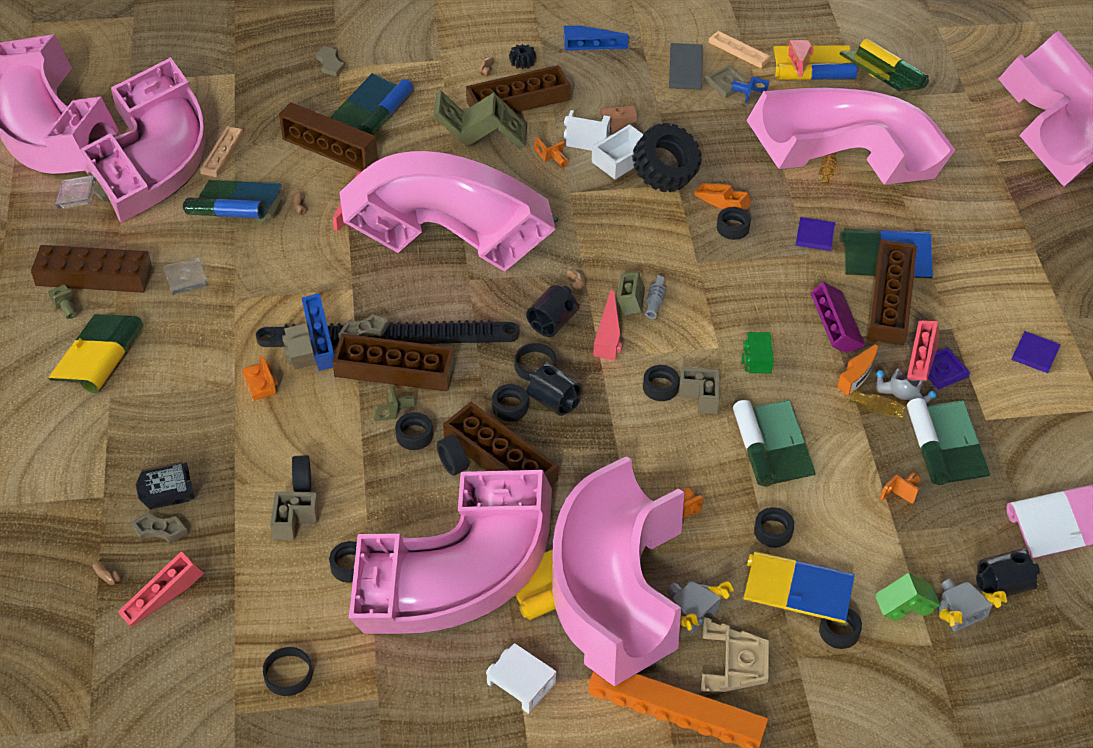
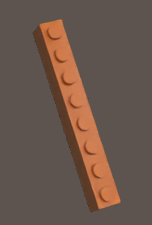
(683, 708)

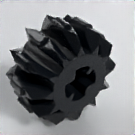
(522, 56)

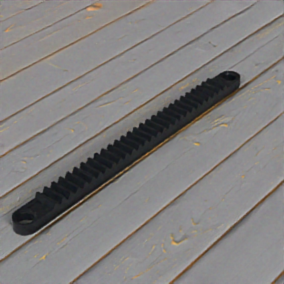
(416, 333)

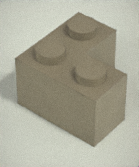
(298, 346)
(701, 384)
(292, 509)

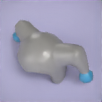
(901, 387)

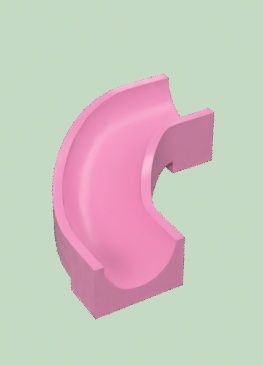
(1062, 84)
(33, 119)
(821, 121)
(160, 148)
(463, 195)
(459, 574)
(599, 574)

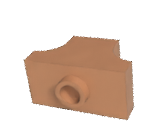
(619, 117)

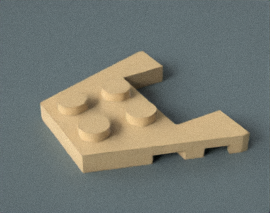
(744, 659)

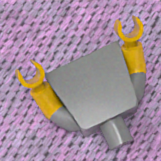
(698, 602)
(966, 604)

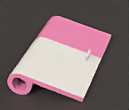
(1055, 521)

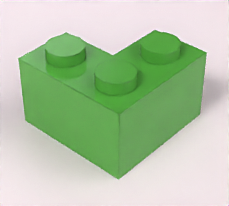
(907, 595)

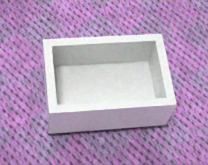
(615, 152)

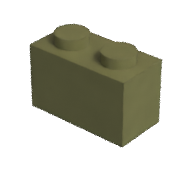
(631, 293)

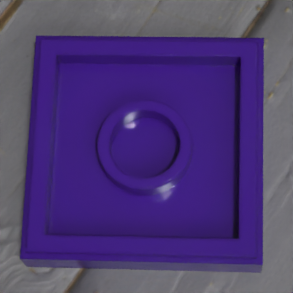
(815, 234)
(1036, 352)
(946, 369)

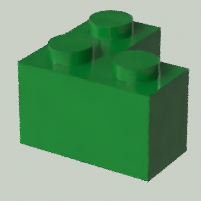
(758, 353)

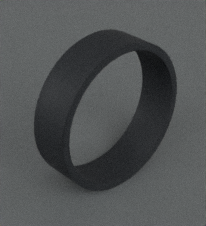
(528, 348)
(282, 652)

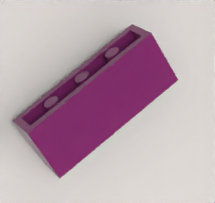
(837, 318)

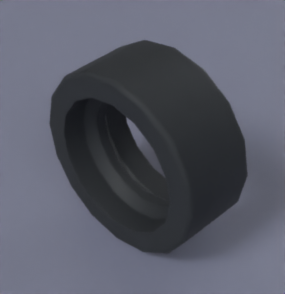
(731, 232)
(665, 372)
(506, 391)
(416, 419)
(452, 455)
(301, 473)
(774, 514)
(338, 552)
(840, 641)

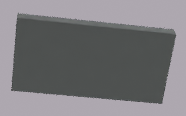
(685, 66)

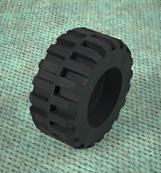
(654, 170)

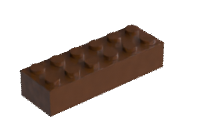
(524, 90)
(328, 137)
(91, 268)
(892, 292)
(393, 362)
(495, 445)

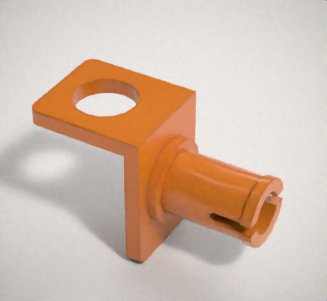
(554, 152)
(902, 487)

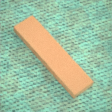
(739, 49)
(221, 151)

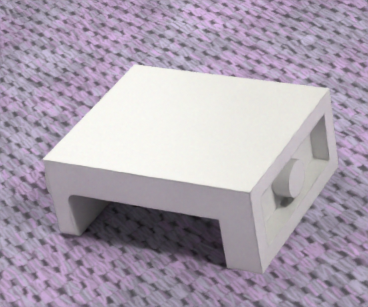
(585, 133)
(522, 676)

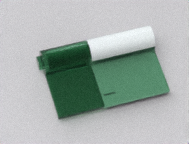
(947, 441)
(773, 442)

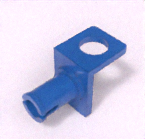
(746, 88)

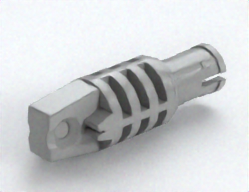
(655, 297)

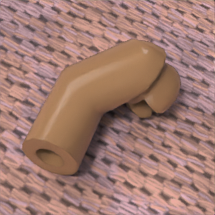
(484, 65)
(296, 203)
(578, 278)
(103, 573)

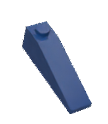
(590, 38)
(318, 331)

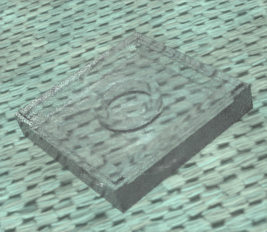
(75, 192)
(185, 275)

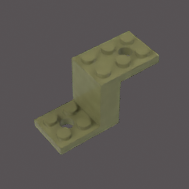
(480, 119)

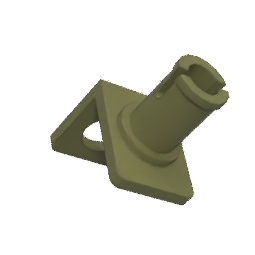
(63, 300)
(393, 405)

